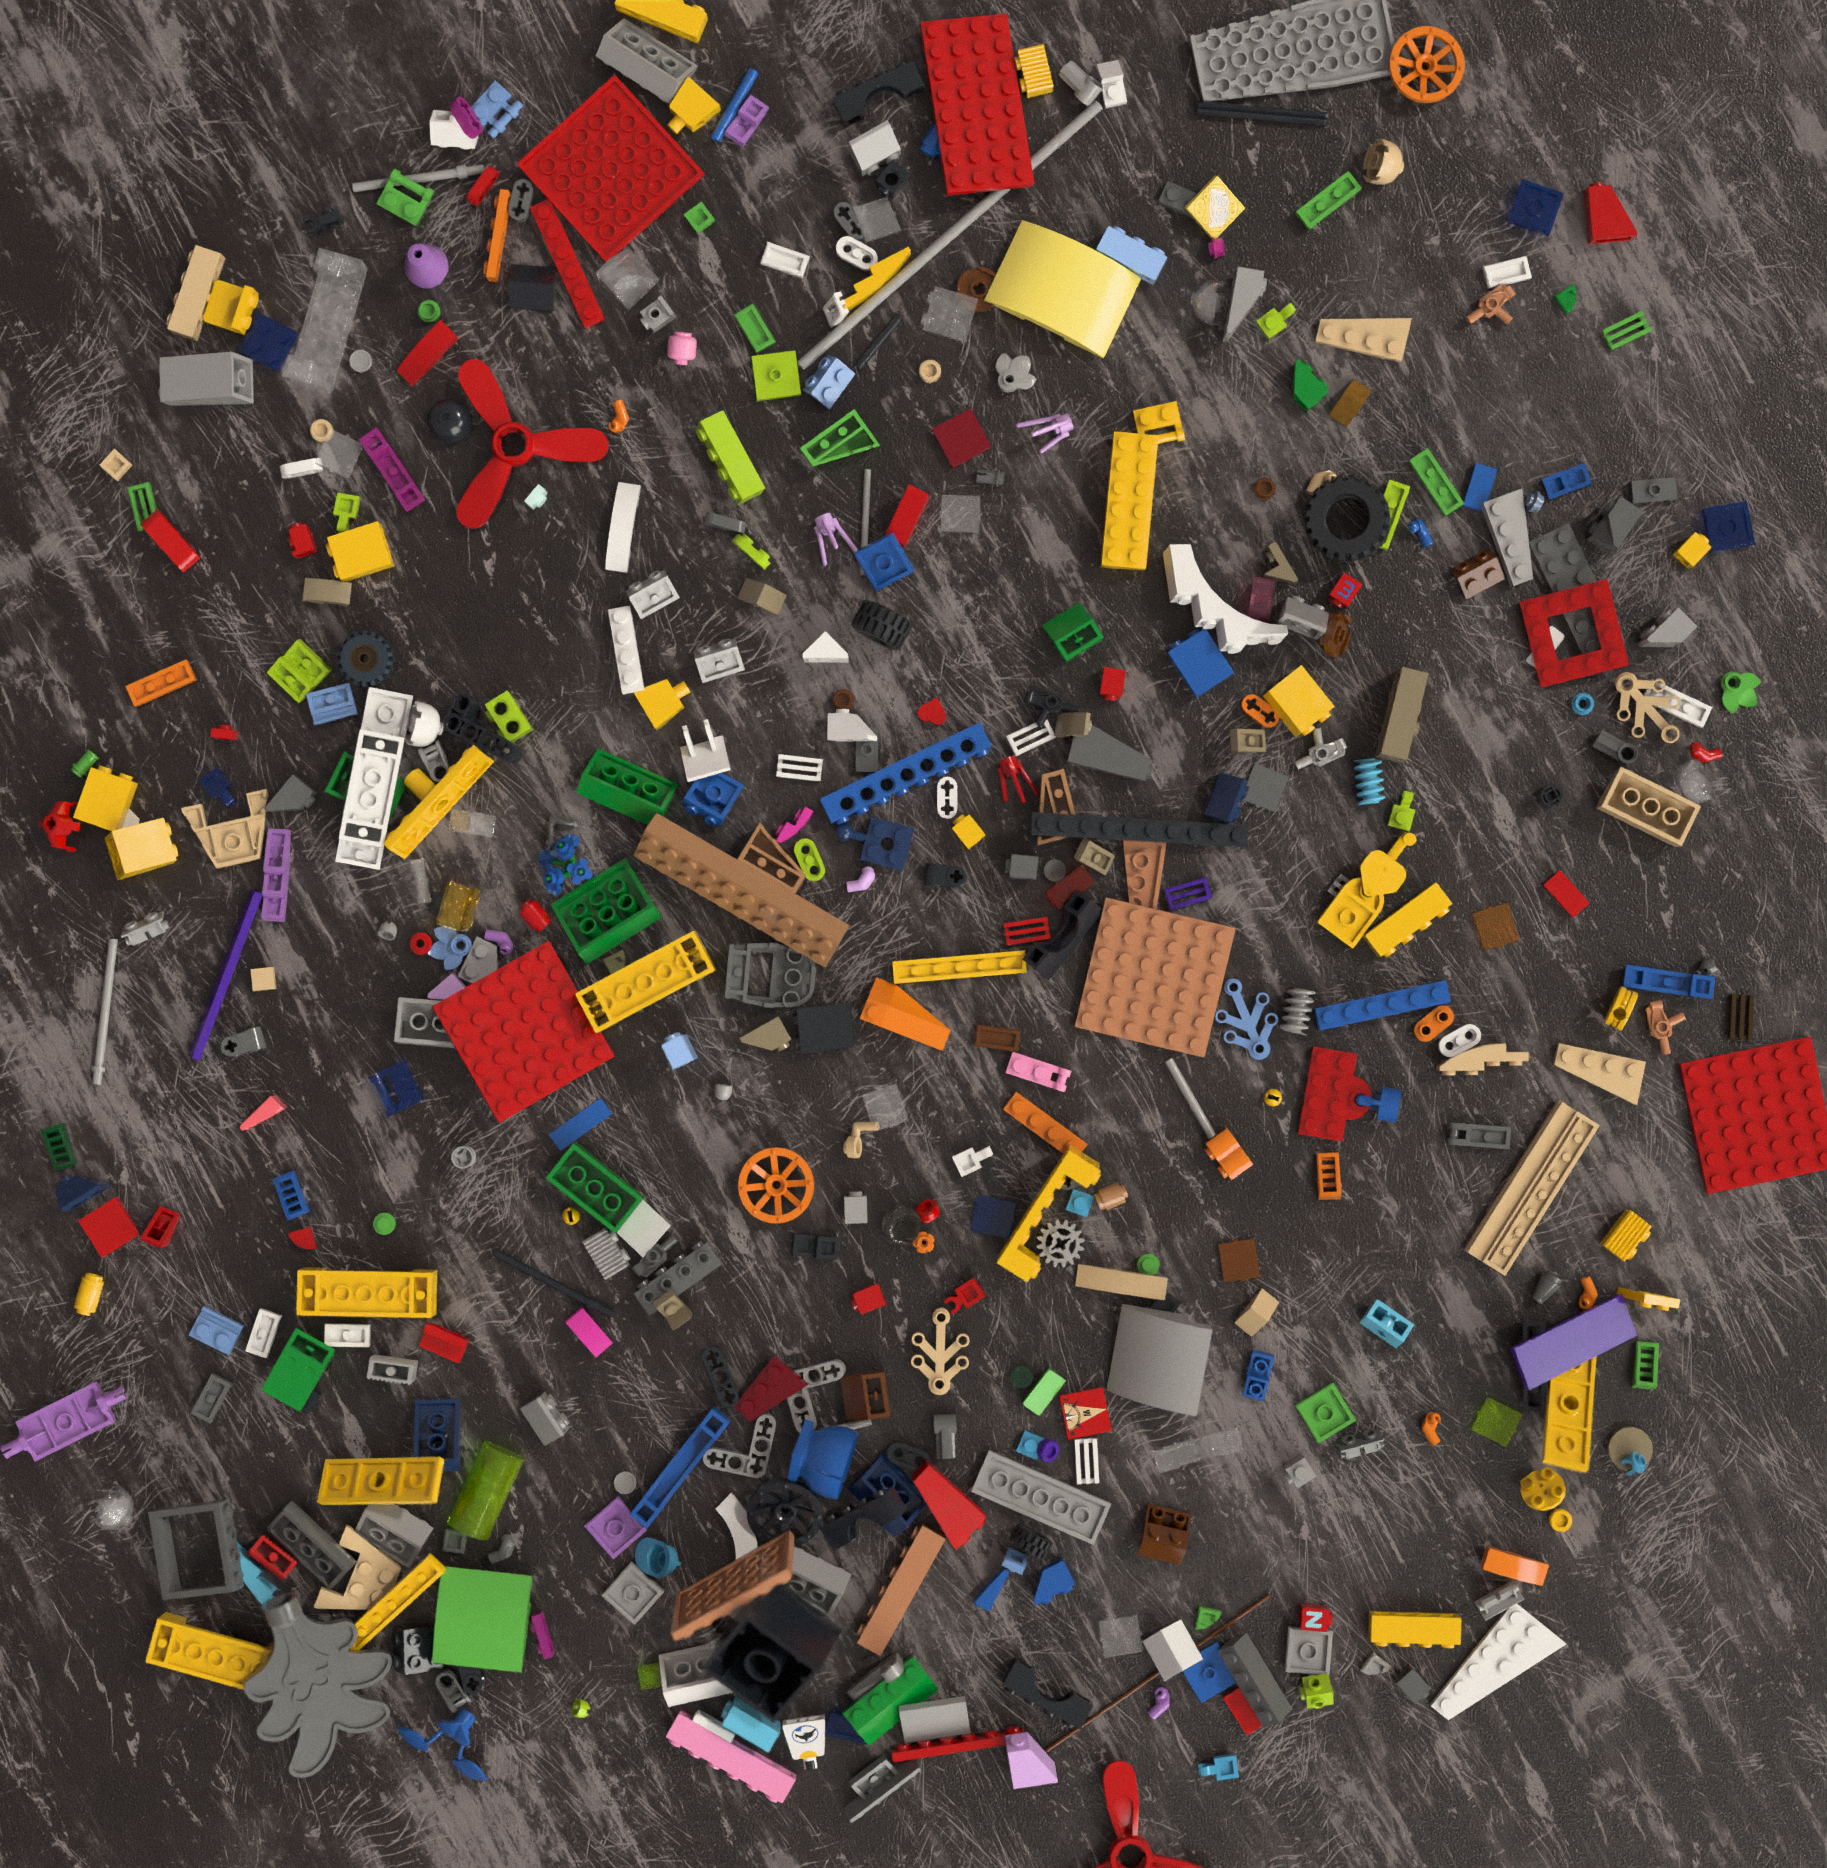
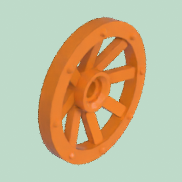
(1429, 61)
(768, 1185)

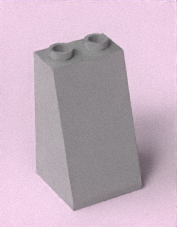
(206, 379)

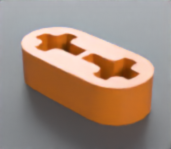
(1256, 715)

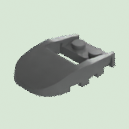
(790, 980)

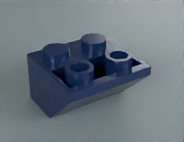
(1225, 798)

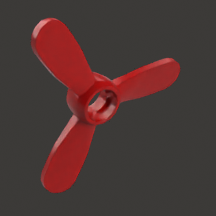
(559, 444)
(1123, 1808)

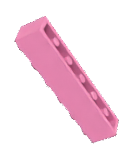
(733, 1757)

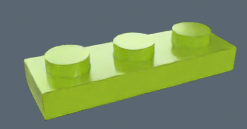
(1395, 497)

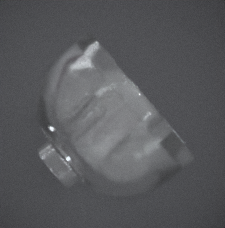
(1211, 301)
(1691, 783)
(114, 1510)

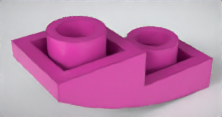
(788, 831)
(588, 1332)

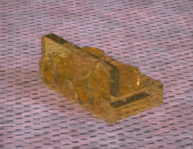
(458, 907)

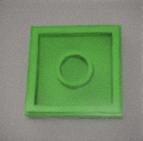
(1325, 1412)

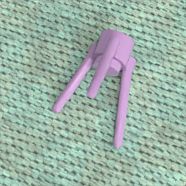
(1060, 424)
(827, 526)

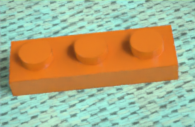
(161, 683)

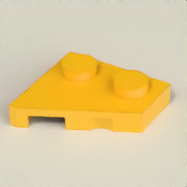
(1647, 1299)

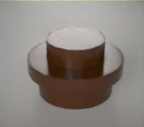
(1264, 488)
(843, 699)

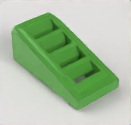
(1653, 1375)

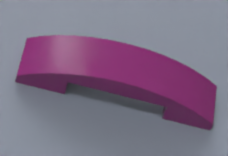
(392, 469)

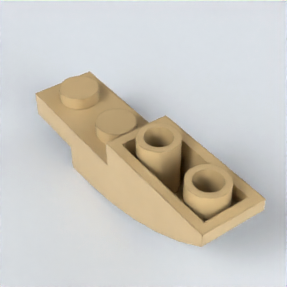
(1473, 1059)

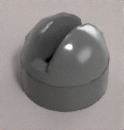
(1709, 965)

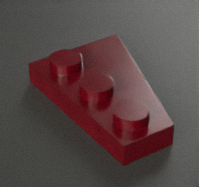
(769, 1389)

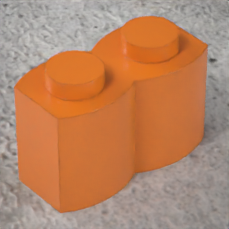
(1228, 1154)

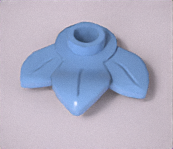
(447, 949)

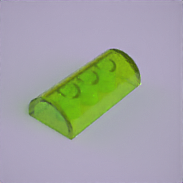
(485, 1491)

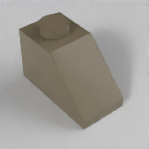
(769, 1036)

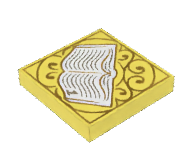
(1214, 207)

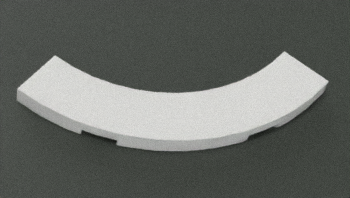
(743, 1537)

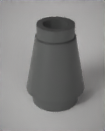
(1546, 1286)

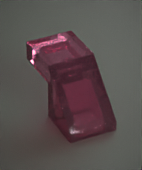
(1261, 599)

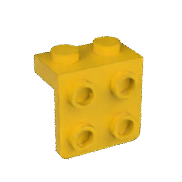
(231, 306)

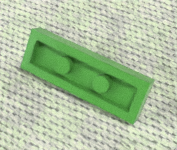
(1328, 200)
(1436, 482)

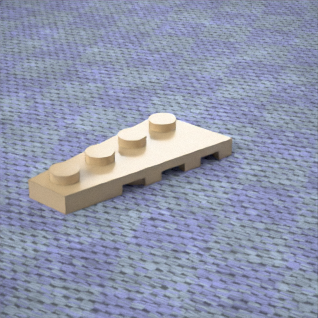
(1610, 1072)

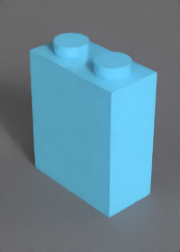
(750, 1724)

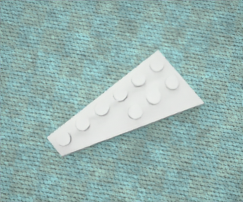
(1502, 1654)

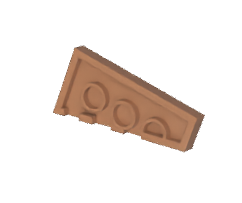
(1144, 871)

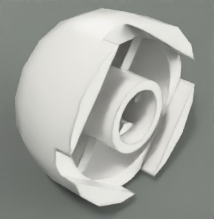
(423, 725)

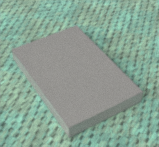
(934, 1719)

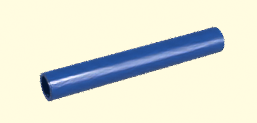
(734, 105)

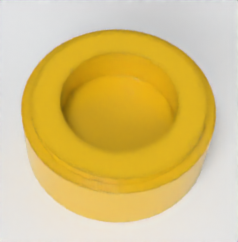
(1560, 1520)

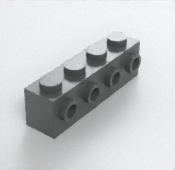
(680, 1276)
(1255, 1680)

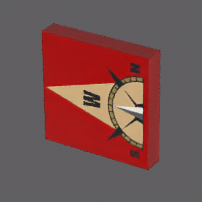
(1085, 1413)

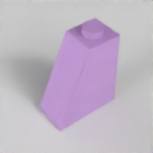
(1029, 1762)

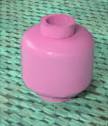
(681, 347)

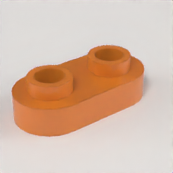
(1433, 1022)

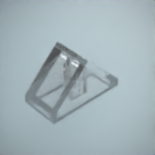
(471, 823)

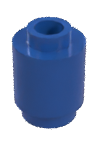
(930, 143)

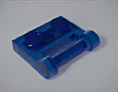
(403, 1085)

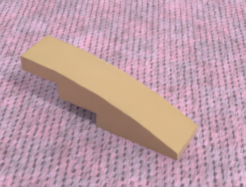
(1121, 1281)

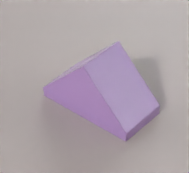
(446, 988)

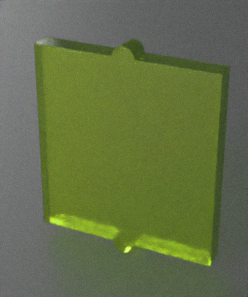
(1496, 1421)

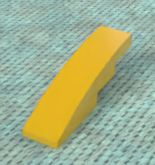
(880, 274)

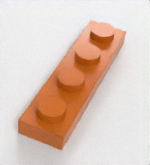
(496, 244)
(1042, 1124)

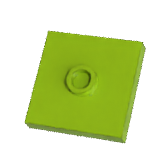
(776, 375)

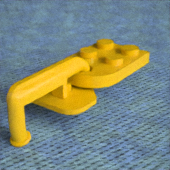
(1352, 912)

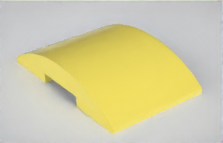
(1063, 287)

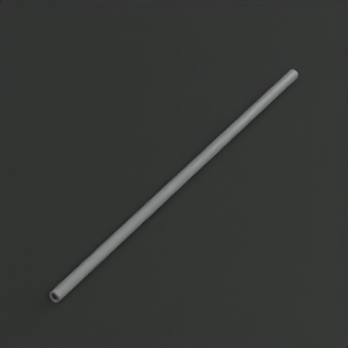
(942, 241)

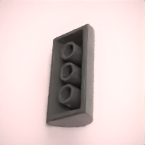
(311, 1545)

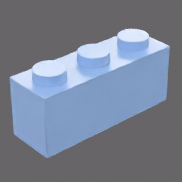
(1132, 254)
(678, 1050)

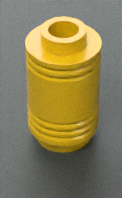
(88, 1294)

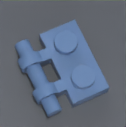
(491, 103)

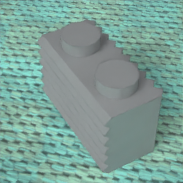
(606, 1252)
(392, 1369)

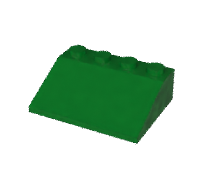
(606, 911)

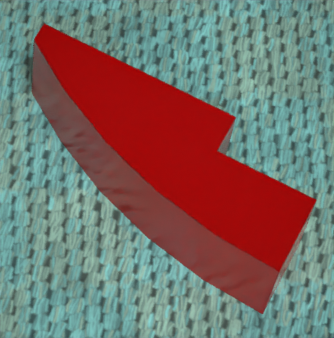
(427, 353)

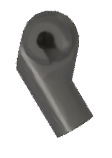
(505, 1550)

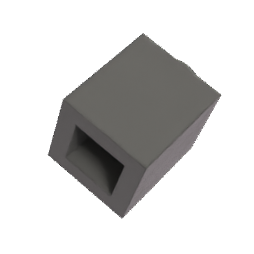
(1412, 1684)

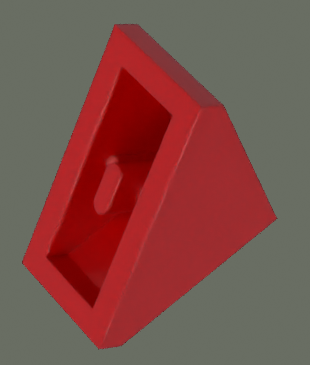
(161, 1227)

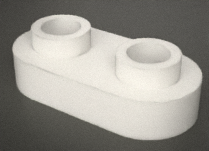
(857, 253)
(1459, 1041)

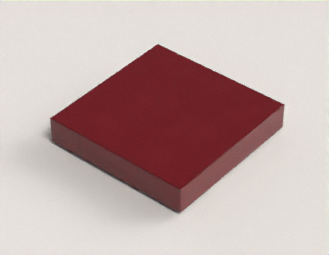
(961, 438)

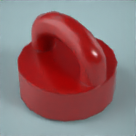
(928, 1210)

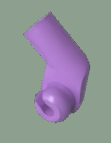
(502, 940)

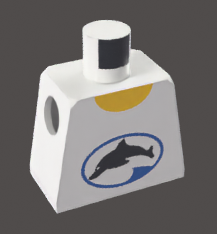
(806, 1738)

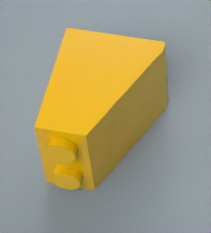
(141, 848)

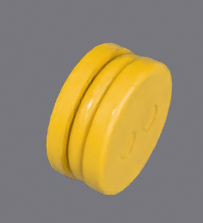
(1621, 1008)

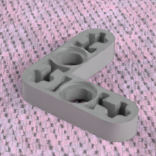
(804, 1392)
(746, 1459)
(887, 1669)

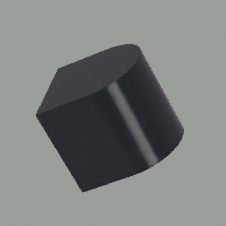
(772, 1650)

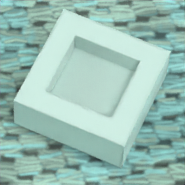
(536, 497)

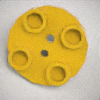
(1551, 1484)

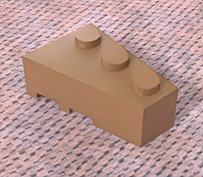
(1054, 799)
(770, 860)

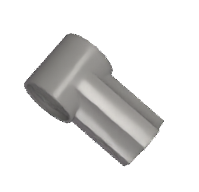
(1084, 85)

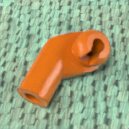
(621, 418)
(1589, 1294)
(1429, 1426)

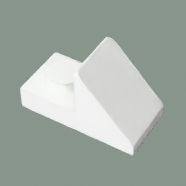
(1111, 79)

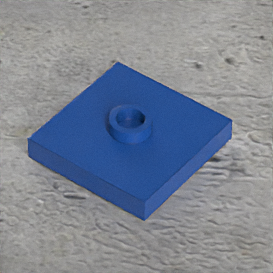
(884, 561)
(1210, 1674)

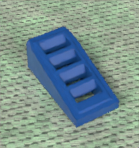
(283, 1198)
(989, 1593)

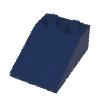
(438, 1431)

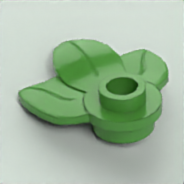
(1741, 693)

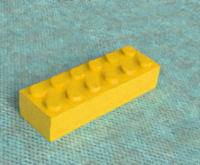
(1129, 501)

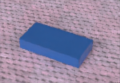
(1479, 486)

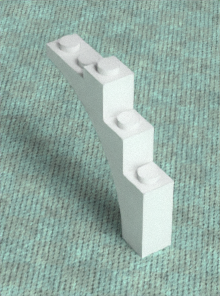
(1209, 610)

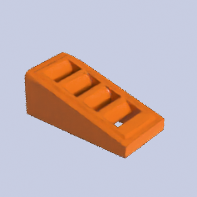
(1337, 1184)

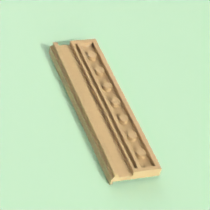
(1531, 1187)

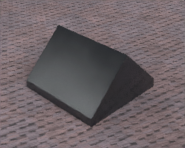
(532, 288)

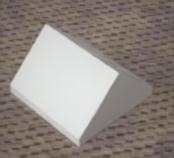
(825, 650)
(1172, 1650)

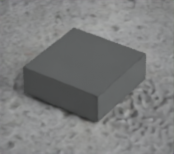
(454, 1541)

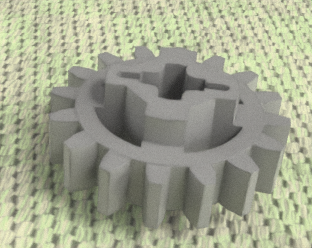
(1050, 1249)

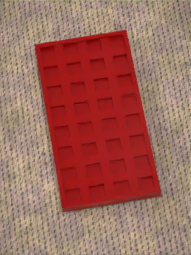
(976, 104)

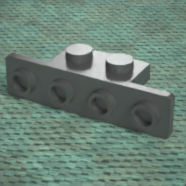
(877, 1783)

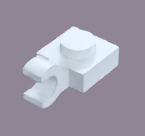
(969, 1160)

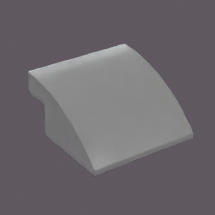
(1159, 1359)

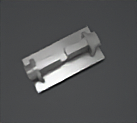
(136, 931)
(1499, 1600)

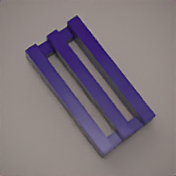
(1169, 899)

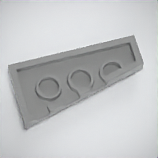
(1510, 535)

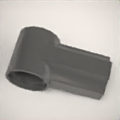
(1613, 746)
(945, 1435)

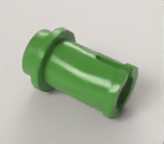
(84, 763)

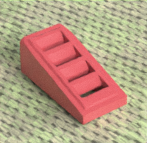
(269, 1108)

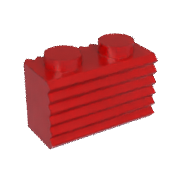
(271, 1558)

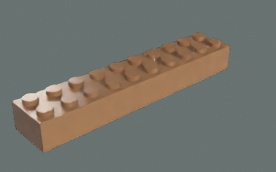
(740, 890)

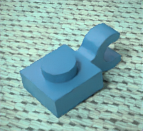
(1223, 1767)

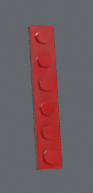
(567, 263)
(948, 1745)

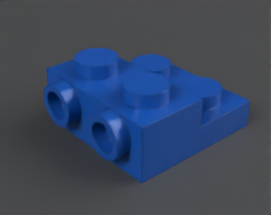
(712, 798)

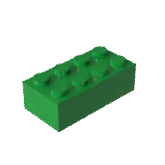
(595, 1187)

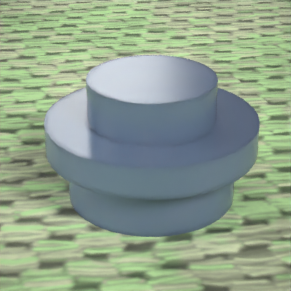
(1534, 501)

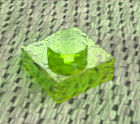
(650, 1676)

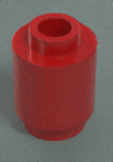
(534, 915)

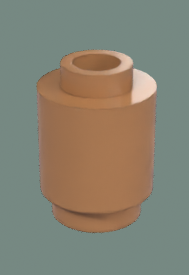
(1111, 1196)

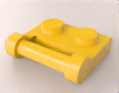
(1160, 417)

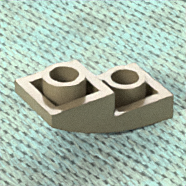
(326, 591)
(1073, 724)

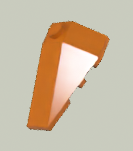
(898, 1012)

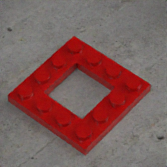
(1535, 616)

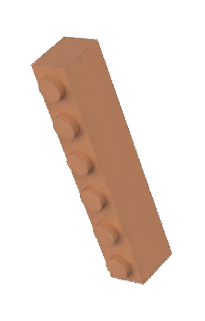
(900, 1589)

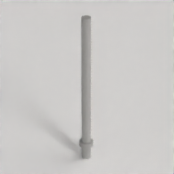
(104, 1013)

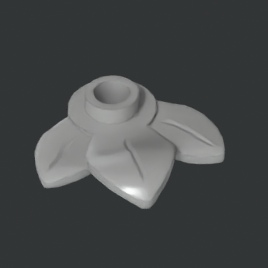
(1016, 370)

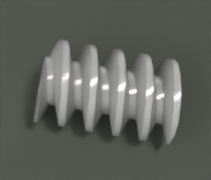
(1297, 1010)

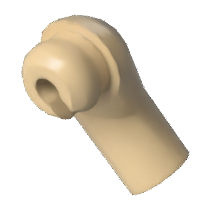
(1318, 479)

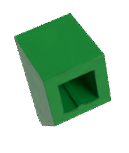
(1306, 388)

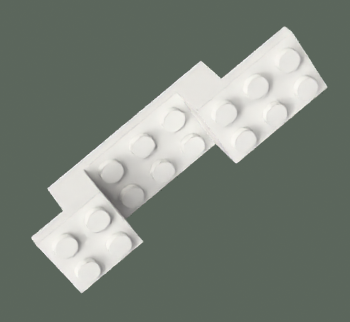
(373, 778)

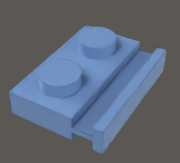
(332, 704)
(216, 1330)

